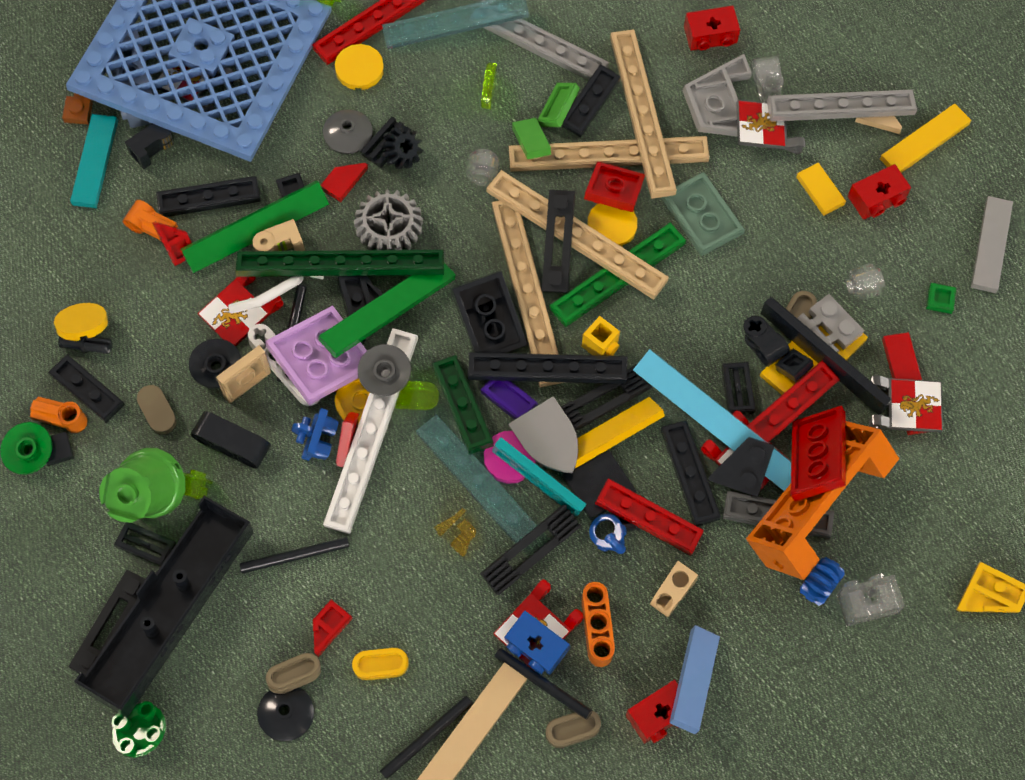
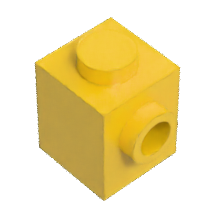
(601, 338)

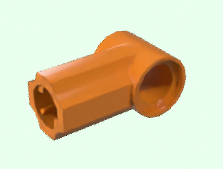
(141, 218)
(57, 414)

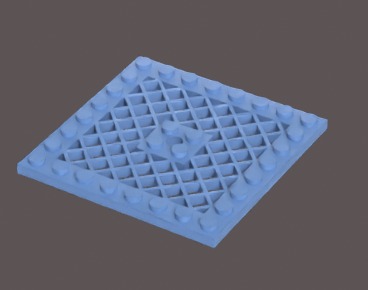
(243, 141)

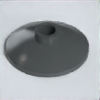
(347, 140)
(384, 358)

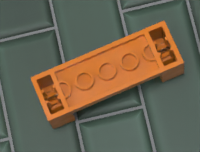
(782, 531)

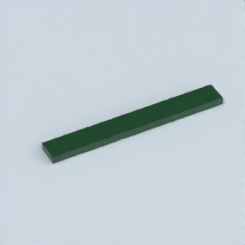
(339, 263)

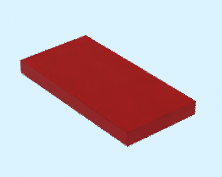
(818, 453)

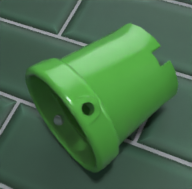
(143, 486)

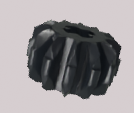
(409, 144)

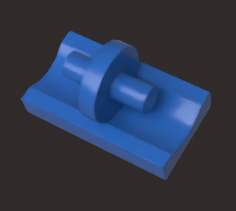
(320, 424)

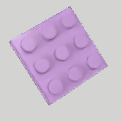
(309, 362)

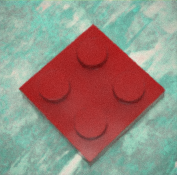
(614, 186)

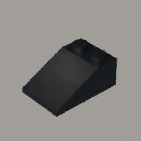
(488, 314)

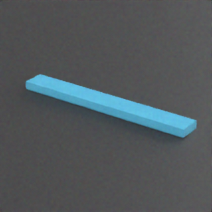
(707, 412)

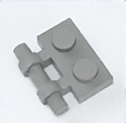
(834, 321)

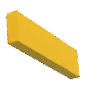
(926, 138)
(617, 429)

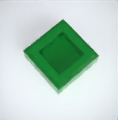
(941, 298)

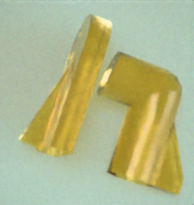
(468, 532)

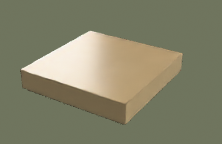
(244, 374)

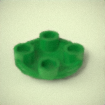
(140, 731)

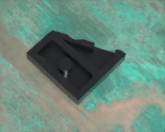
(356, 292)
(745, 467)

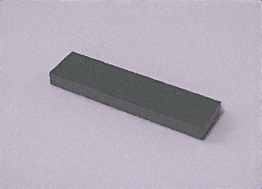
(752, 509)

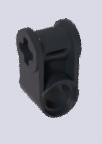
(764, 340)

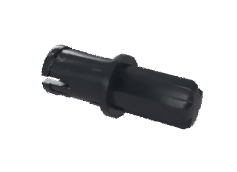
(93, 344)

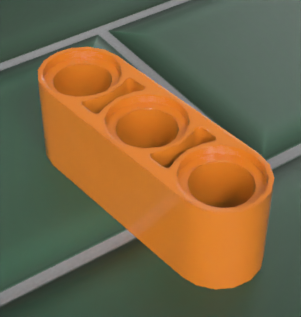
(600, 611)

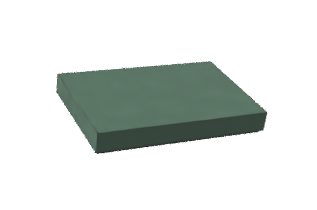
(703, 214)

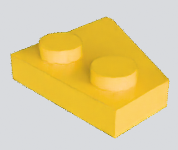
(992, 592)

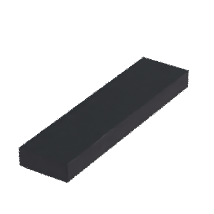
(208, 196)
(690, 473)

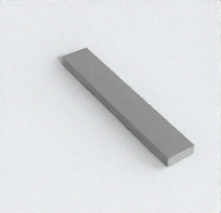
(549, 47)
(841, 105)

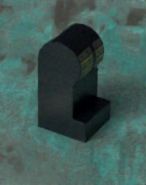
(148, 143)

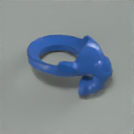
(612, 541)

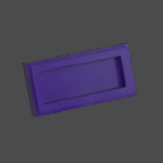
(508, 398)

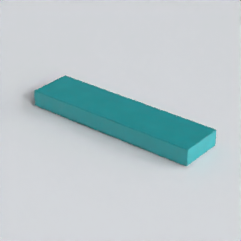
(94, 161)
(538, 476)

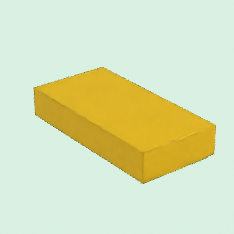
(821, 189)

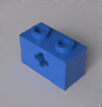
(530, 629)

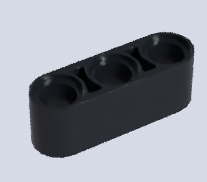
(230, 439)

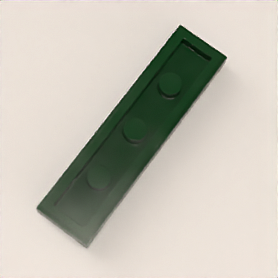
(462, 405)

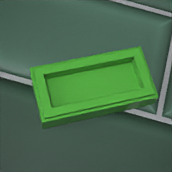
(558, 104)
(531, 138)

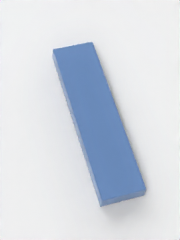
(694, 680)

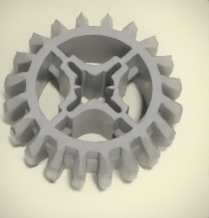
(369, 219)

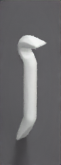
(268, 295)

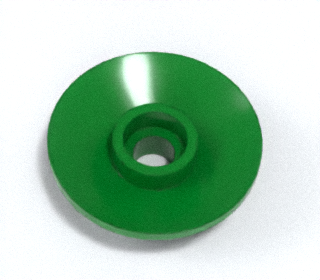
(16, 445)

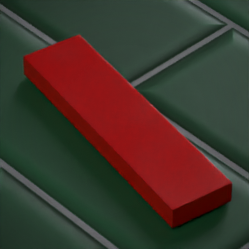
(902, 359)
(794, 402)
(649, 517)

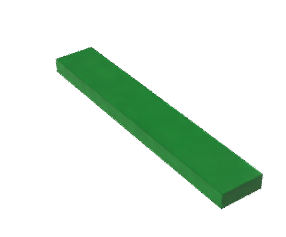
(241, 232)
(605, 284)
(383, 311)

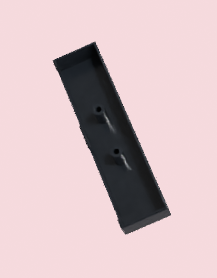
(166, 608)

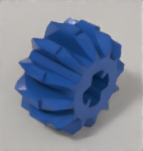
(822, 581)

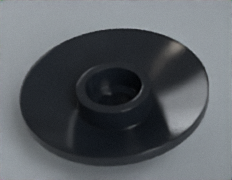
(207, 355)
(287, 726)

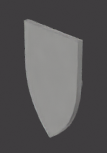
(548, 436)

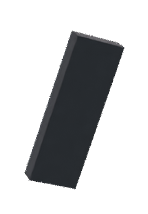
(590, 100)
(86, 388)

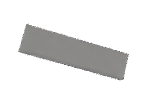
(991, 244)

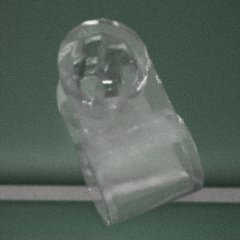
(767, 76)

